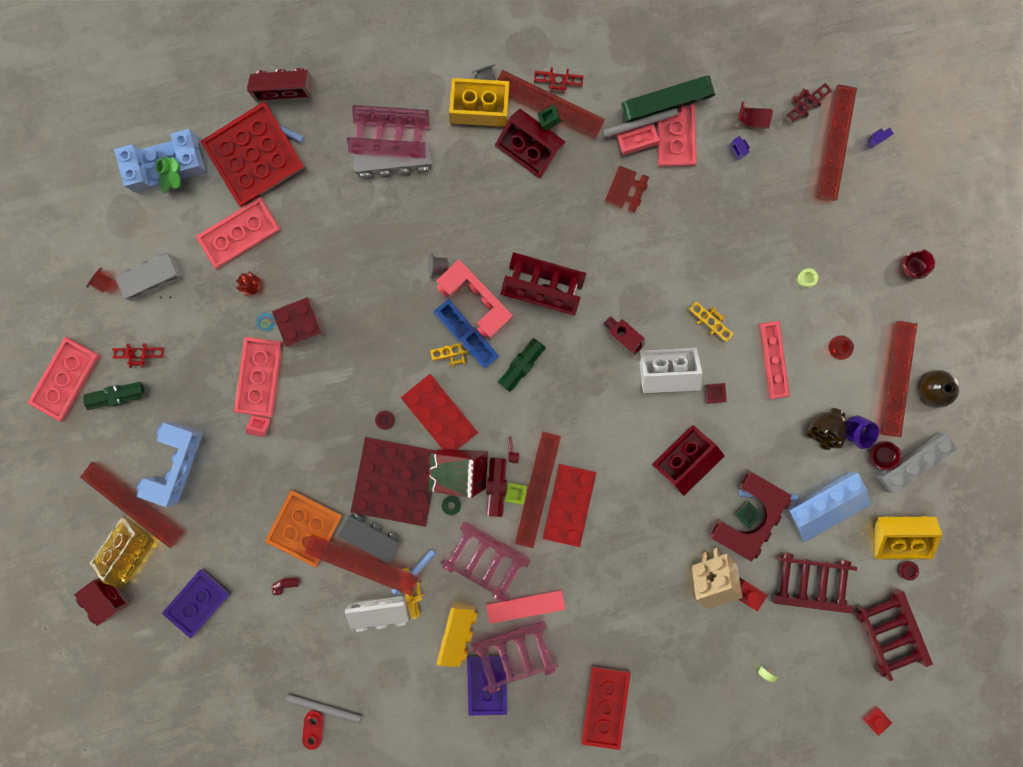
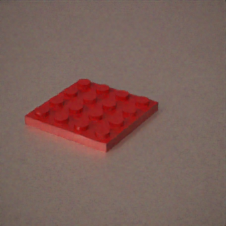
(252, 154)

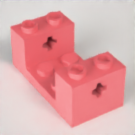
(456, 279)

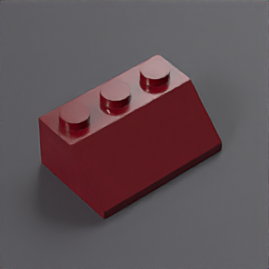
(280, 85)
(529, 143)
(688, 460)

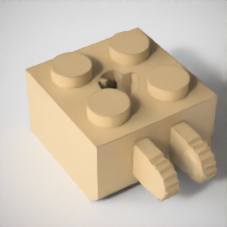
(716, 580)

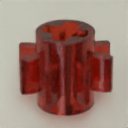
(248, 283)

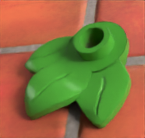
(168, 172)

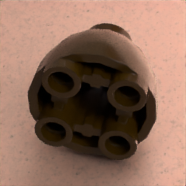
(933, 388)
(829, 429)

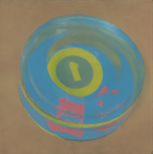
(265, 322)

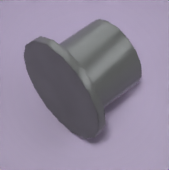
(485, 73)
(437, 265)

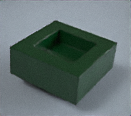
(549, 117)
(748, 514)

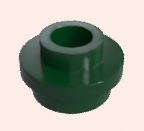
(455, 500)

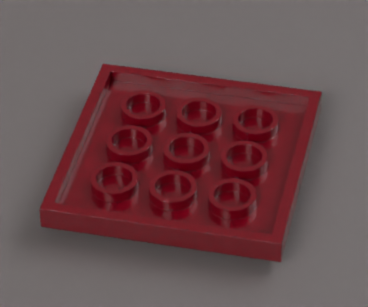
(393, 482)

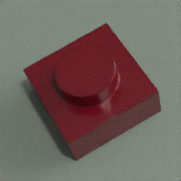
(715, 393)

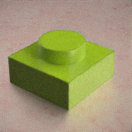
(516, 493)

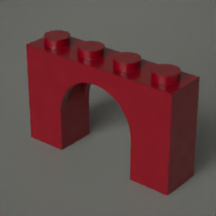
(749, 543)

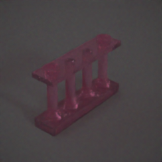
(389, 117)
(502, 551)
(518, 636)

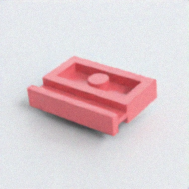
(638, 139)

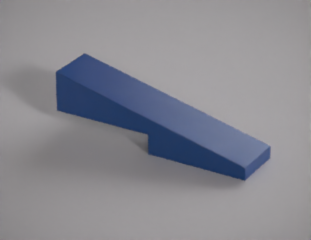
(465, 333)

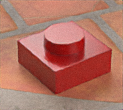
(877, 721)

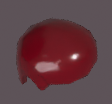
(918, 264)
(885, 455)

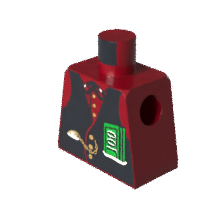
(630, 342)

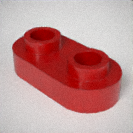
(313, 730)

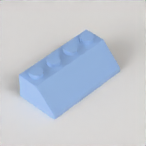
(829, 506)

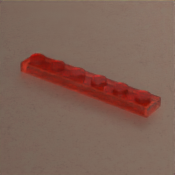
(542, 99)
(836, 142)
(898, 378)
(537, 489)
(131, 504)
(362, 565)

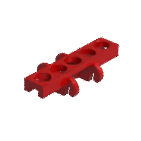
(552, 80)
(127, 354)

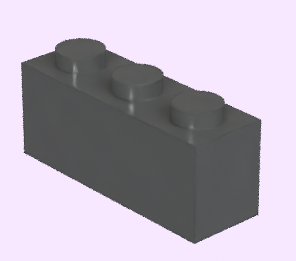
(370, 538)

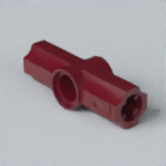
(496, 487)

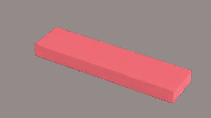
(774, 360)
(525, 606)

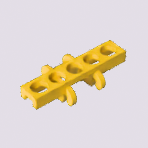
(717, 322)
(449, 355)
(412, 601)

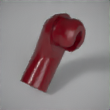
(283, 583)

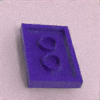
(196, 603)
(480, 701)

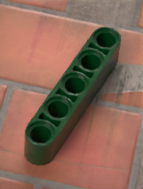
(668, 98)

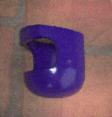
(862, 431)

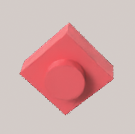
(258, 426)

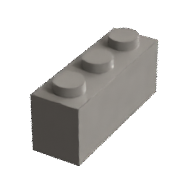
(148, 276)

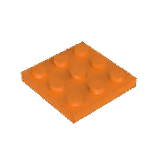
(298, 521)

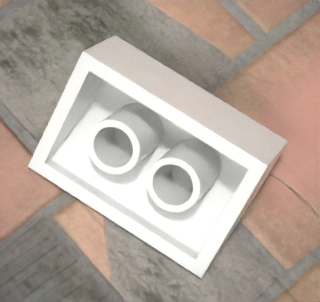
(670, 370)
(377, 613)

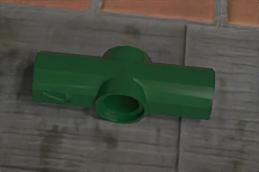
(521, 364)
(114, 395)

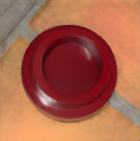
(384, 420)
(909, 570)

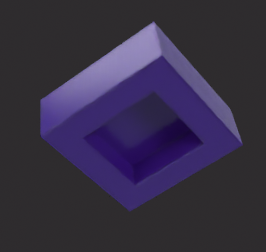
(879, 136)
(740, 147)

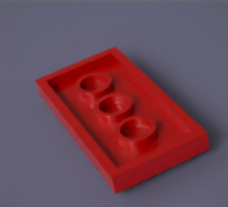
(439, 414)
(569, 505)
(606, 708)

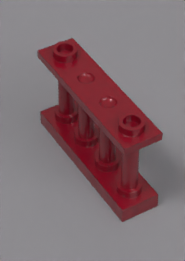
(542, 295)
(821, 601)
(912, 636)

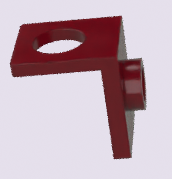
(755, 116)

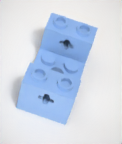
(139, 165)
(168, 490)

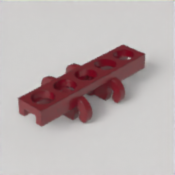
(800, 109)

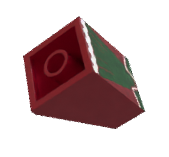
(457, 472)

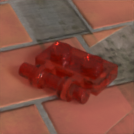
(621, 186)

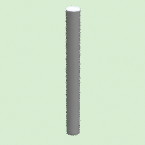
(640, 122)
(323, 708)

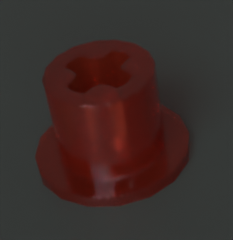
(100, 281)
(841, 347)

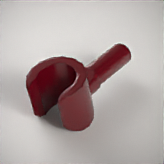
(512, 457)

